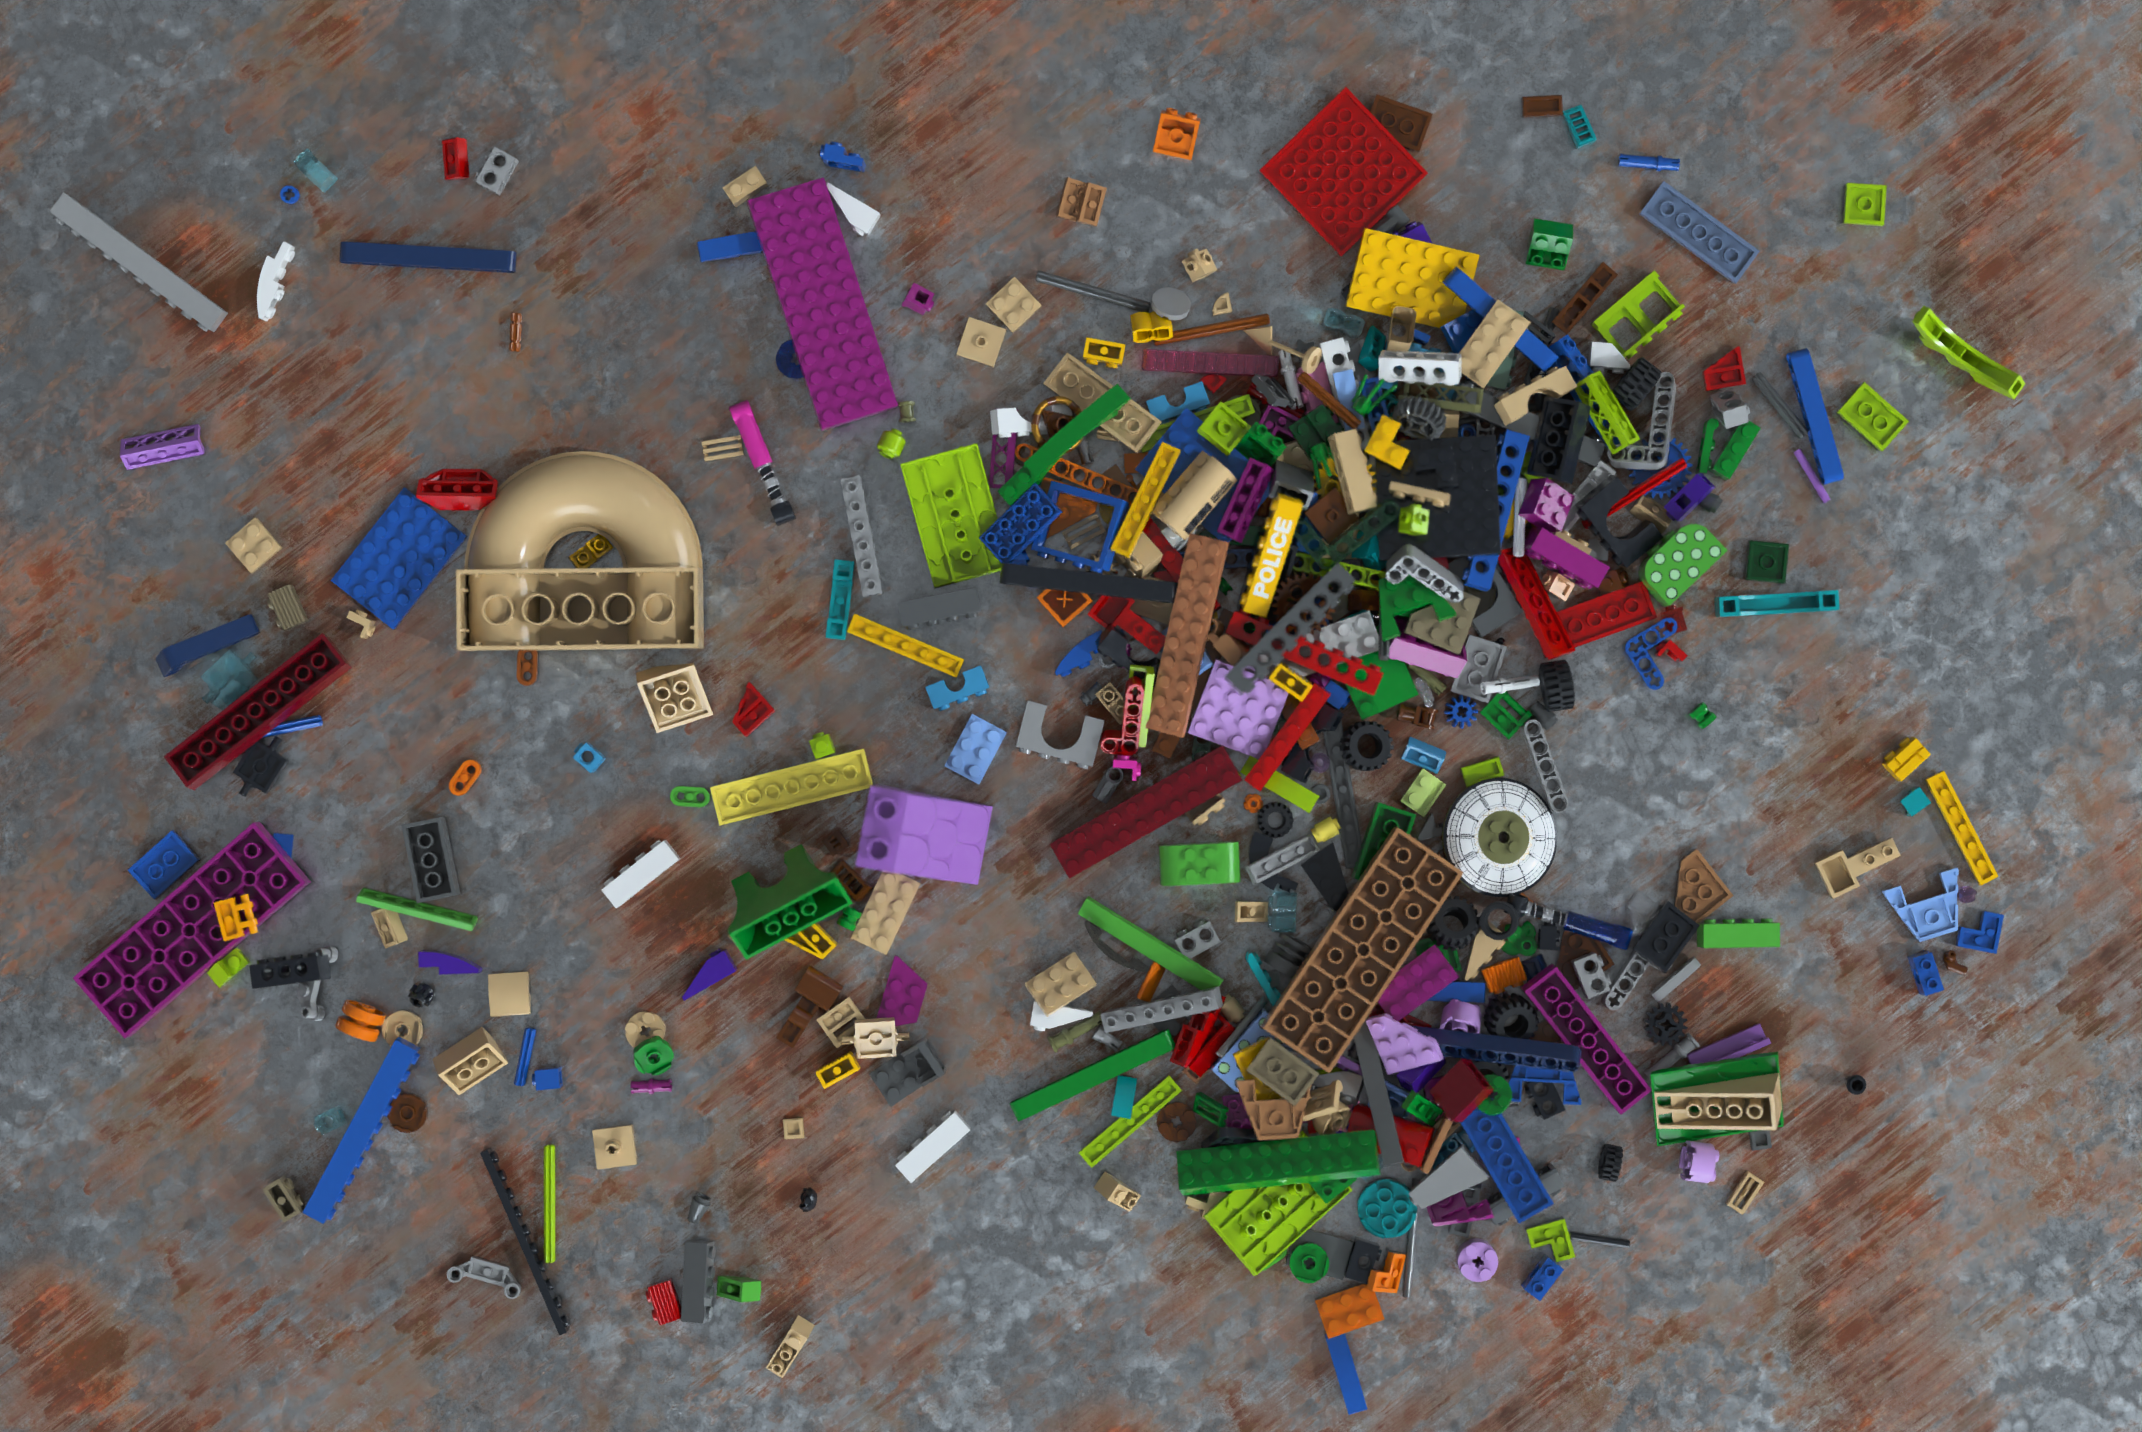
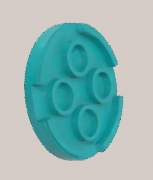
(1386, 1208)

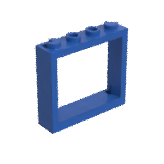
(1107, 555)

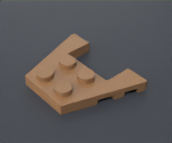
(1272, 1116)

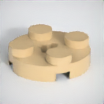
(646, 1019)
(396, 1020)

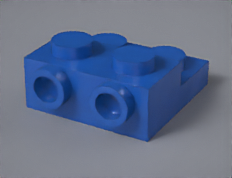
(836, 156)

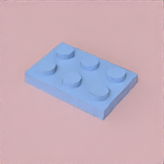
(975, 749)

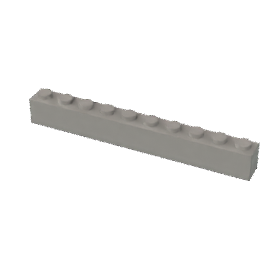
(140, 263)

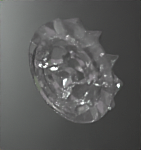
(1424, 692)

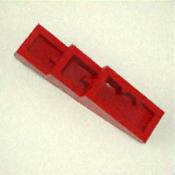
(1193, 1036)

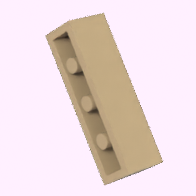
(1352, 471)

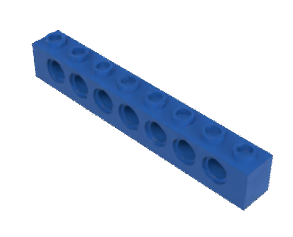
(1518, 444)

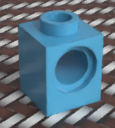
(597, 758)

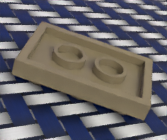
(1282, 1071)

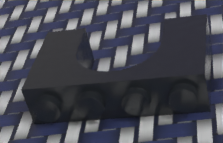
(1594, 510)

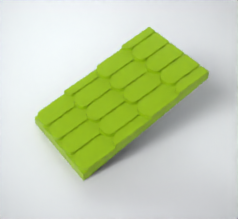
(951, 513)
(1267, 1220)

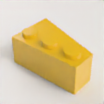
(814, 941)

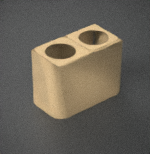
(1409, 317)

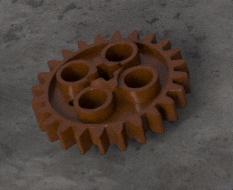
(1306, 583)

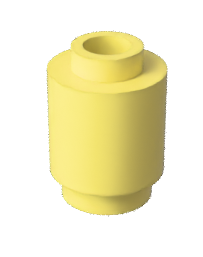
(1326, 829)

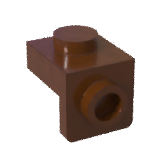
(1614, 581)

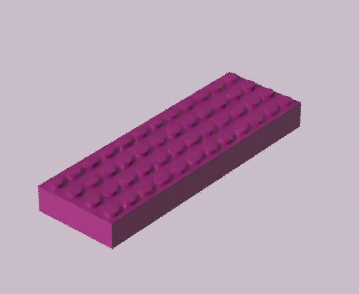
(822, 304)
(183, 934)

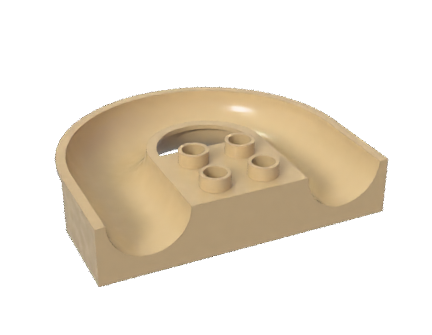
(518, 605)

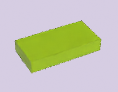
(1481, 771)

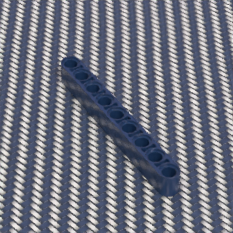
(428, 257)
(1505, 1049)

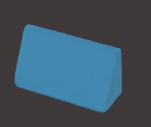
(1423, 755)

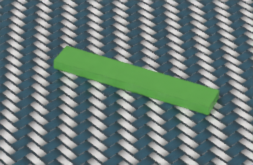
(415, 909)

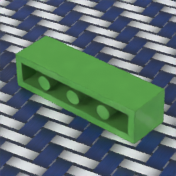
(1738, 934)

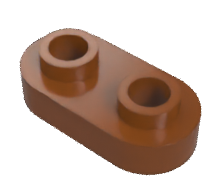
(525, 665)

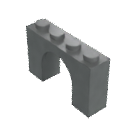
(1504, 607)

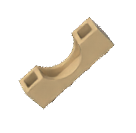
(1515, 406)

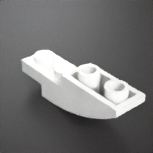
(269, 289)

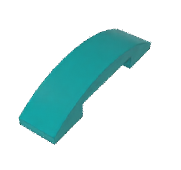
(840, 599)

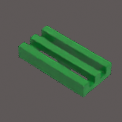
(1211, 1106)

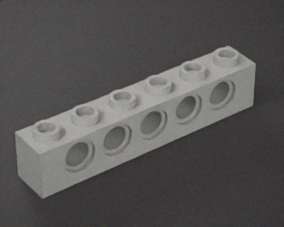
(862, 536)
(1161, 1009)

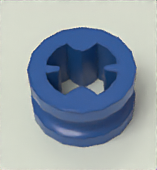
(293, 199)

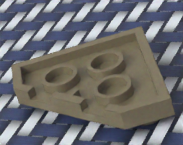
(1446, 634)

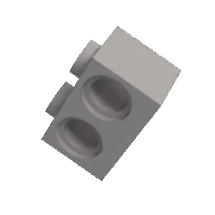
(501, 173)
(1729, 408)
(1199, 944)
(1586, 977)

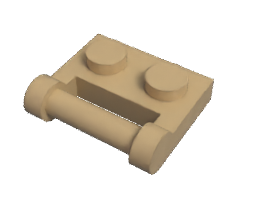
(838, 1017)
(1323, 1100)

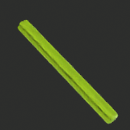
(549, 1203)

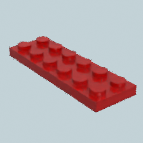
(1536, 604)
(1607, 614)

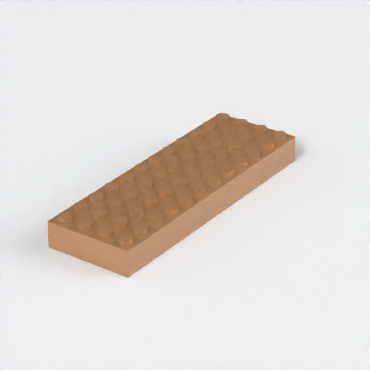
(1361, 949)

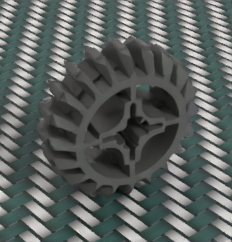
(1419, 418)

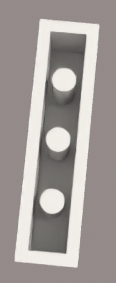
(641, 873)
(932, 1146)

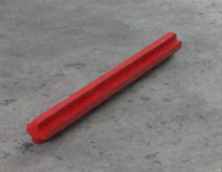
(1646, 486)

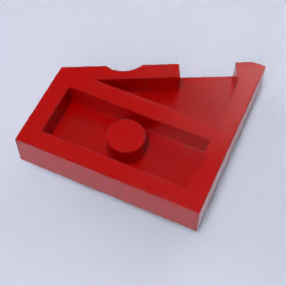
(1725, 372)
(752, 711)

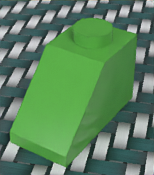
(739, 1288)

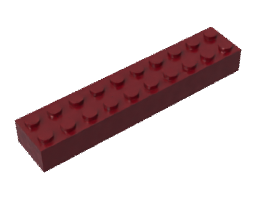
(257, 712)
(1146, 811)

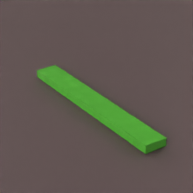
(1148, 945)

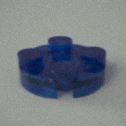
(783, 362)

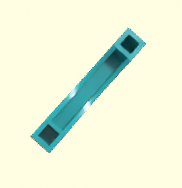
(1777, 603)

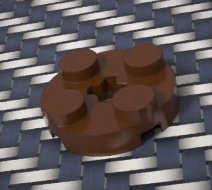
(1170, 1112)

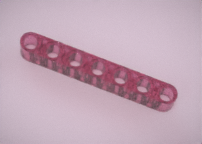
(1209, 363)

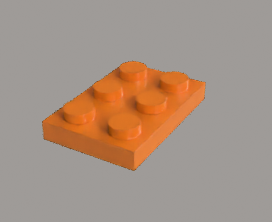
(1349, 1310)

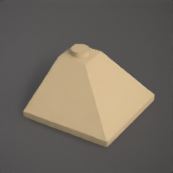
(673, 695)

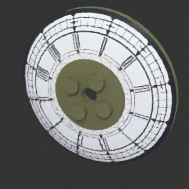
(1473, 842)

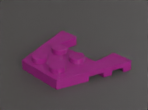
(1456, 1210)

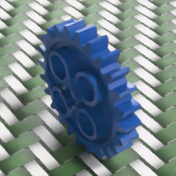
(1674, 454)

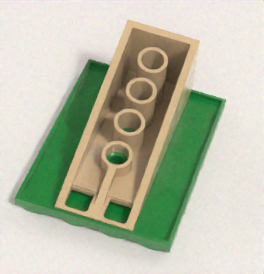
(1717, 1098)

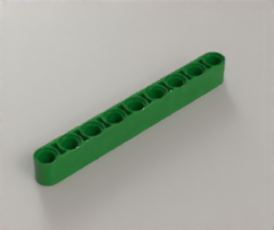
(1093, 1075)

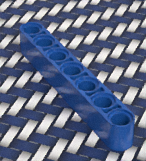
(1482, 302)
(1815, 416)

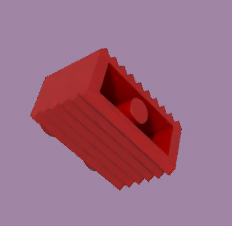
(665, 1301)

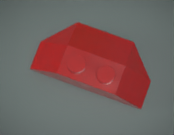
(457, 489)

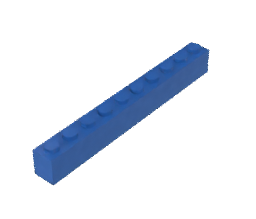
(361, 1130)

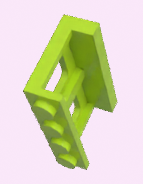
(1629, 307)

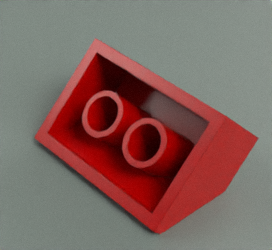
(1207, 1054)

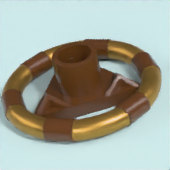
(1053, 421)

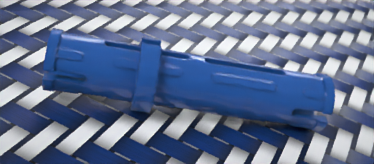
(1649, 162)

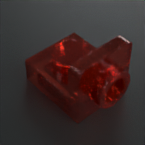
(1676, 613)

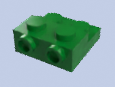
(1260, 445)

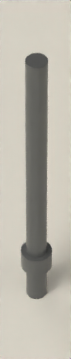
(1410, 1253)

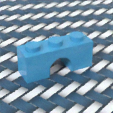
(1195, 400)
(974, 684)

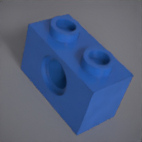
(1925, 973)
(1542, 1277)

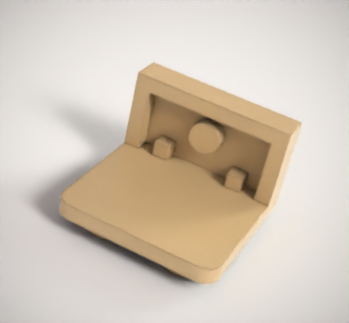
(1200, 812)

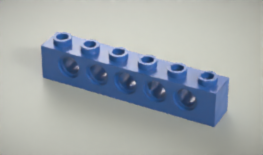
(1577, 364)

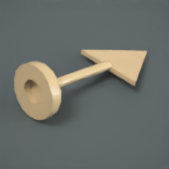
(1263, 338)

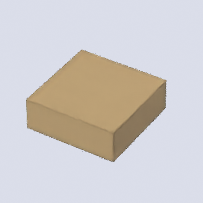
(793, 1128)

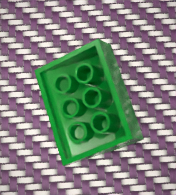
(1393, 688)

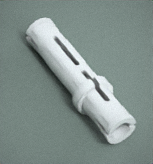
(1288, 371)
(1502, 685)

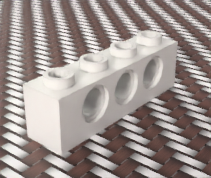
(1429, 361)

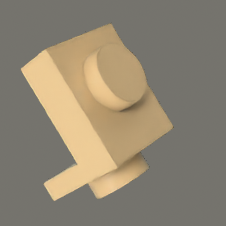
(361, 618)

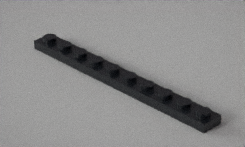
(528, 1247)

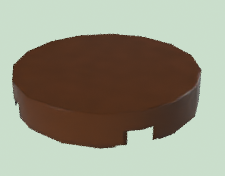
(408, 1113)

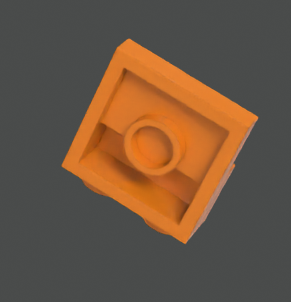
(1176, 133)

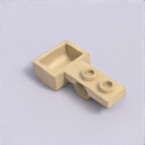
(1841, 872)

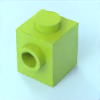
(822, 745)

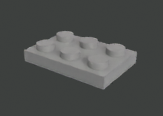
(1482, 666)

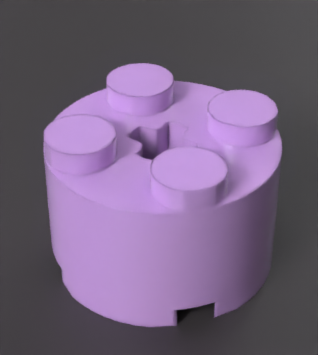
(1461, 1017)
(1698, 1162)
(1482, 1270)

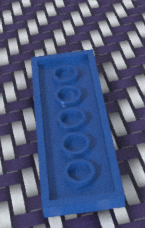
(1507, 1164)

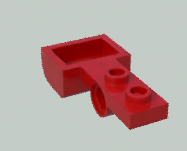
(1117, 612)

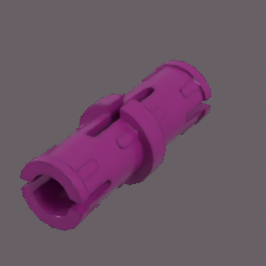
(651, 1086)

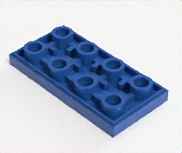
(1020, 524)

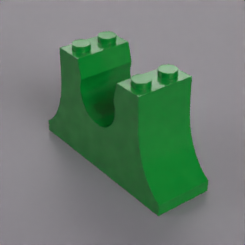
(786, 908)

